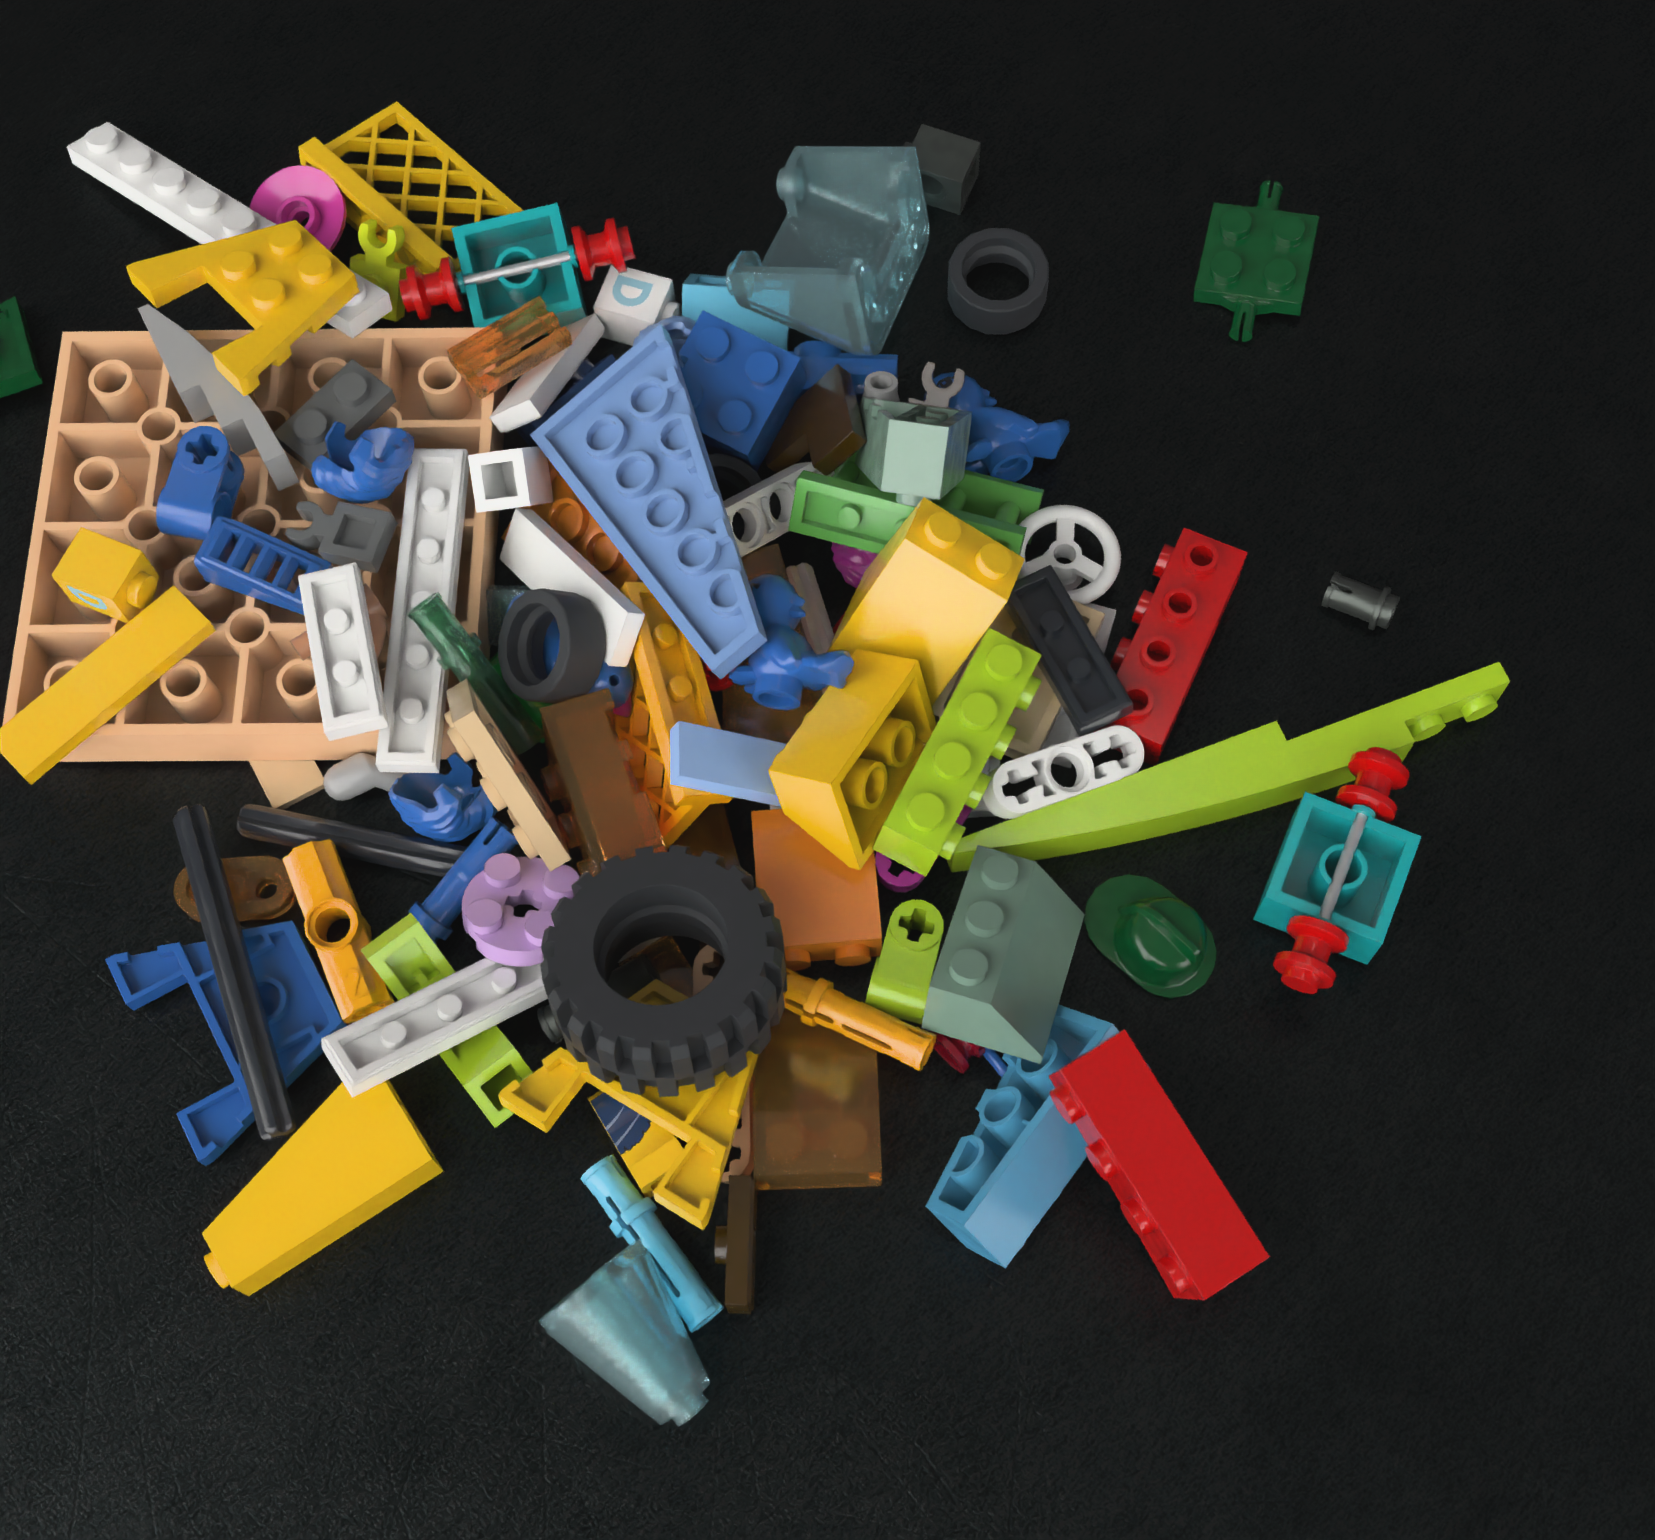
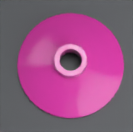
(300, 194)

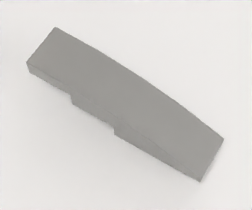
(210, 394)

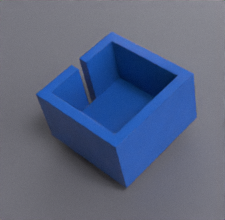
(739, 387)

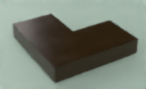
(822, 423)

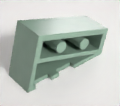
(913, 448)

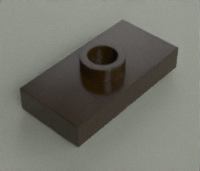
(737, 1244)

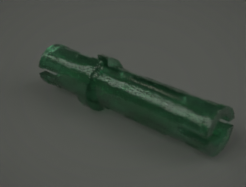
(464, 658)

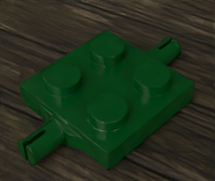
(1256, 260)

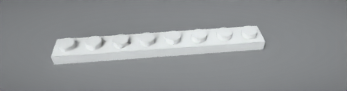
(196, 207)

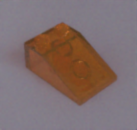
(815, 1110)

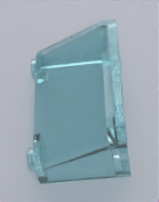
(843, 247)

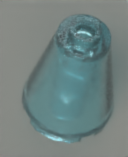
(633, 1336)

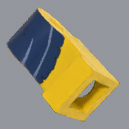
(641, 1143)

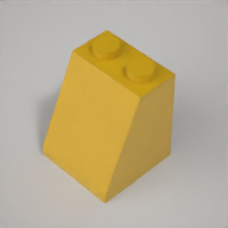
(930, 594)

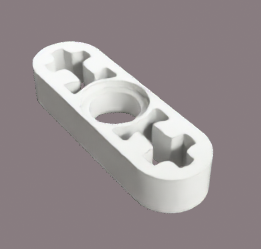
(1079, 753)

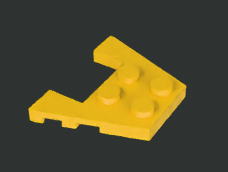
(270, 276)
(700, 1118)

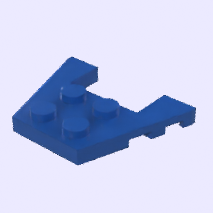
(293, 998)

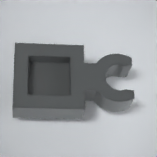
(346, 536)

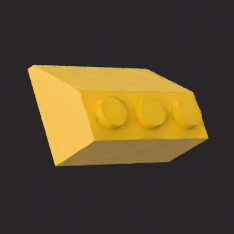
(855, 754)

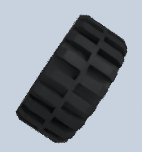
(649, 900)

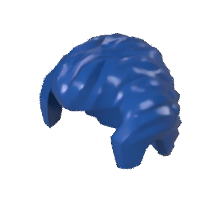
(363, 467)
(442, 804)

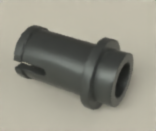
(1361, 601)

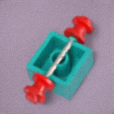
(513, 262)
(1339, 873)

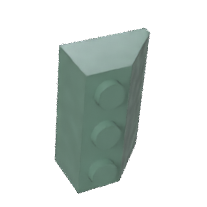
(1004, 957)

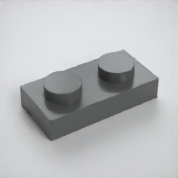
(348, 397)

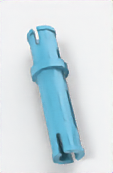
(634, 1220)

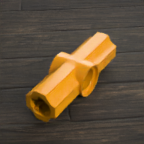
(324, 899)

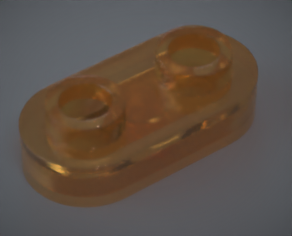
(246, 880)

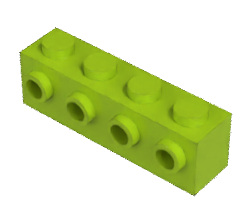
(953, 759)

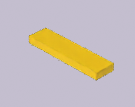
(102, 684)

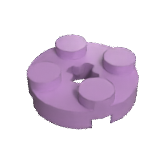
(491, 902)

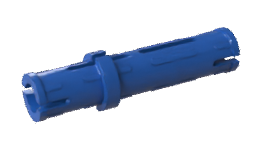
(445, 901)

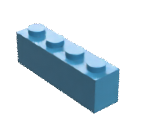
(1020, 1150)

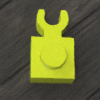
(379, 263)

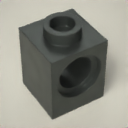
(946, 167)

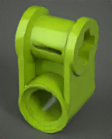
(905, 966)

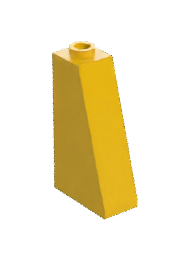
(319, 1186)

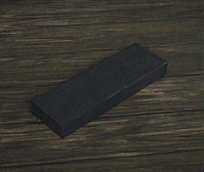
(1069, 652)

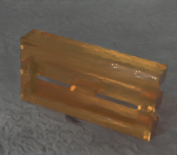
(503, 341)

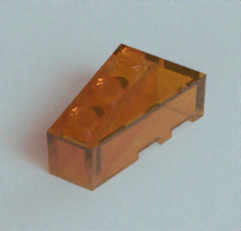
(595, 782)

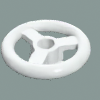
(1065, 547)

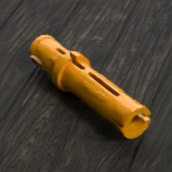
(865, 1024)

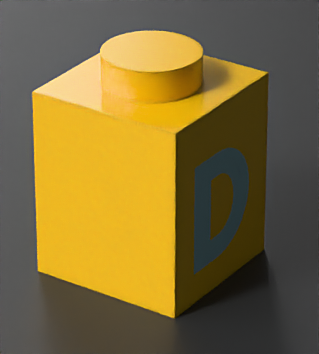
(106, 576)

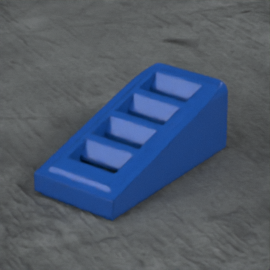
(229, 550)

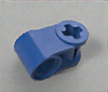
(200, 484)

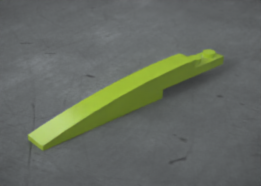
(1234, 776)

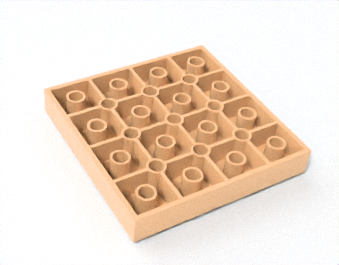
(103, 470)

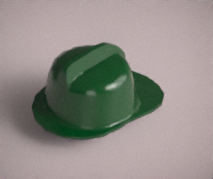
(1150, 935)

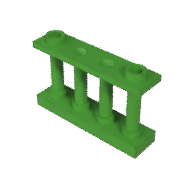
(859, 515)

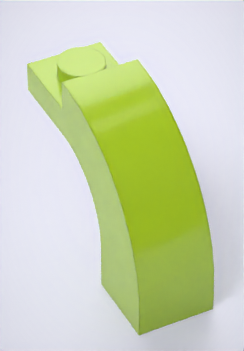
(484, 1063)

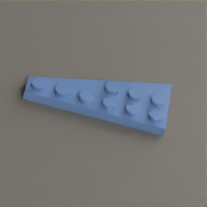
(648, 482)

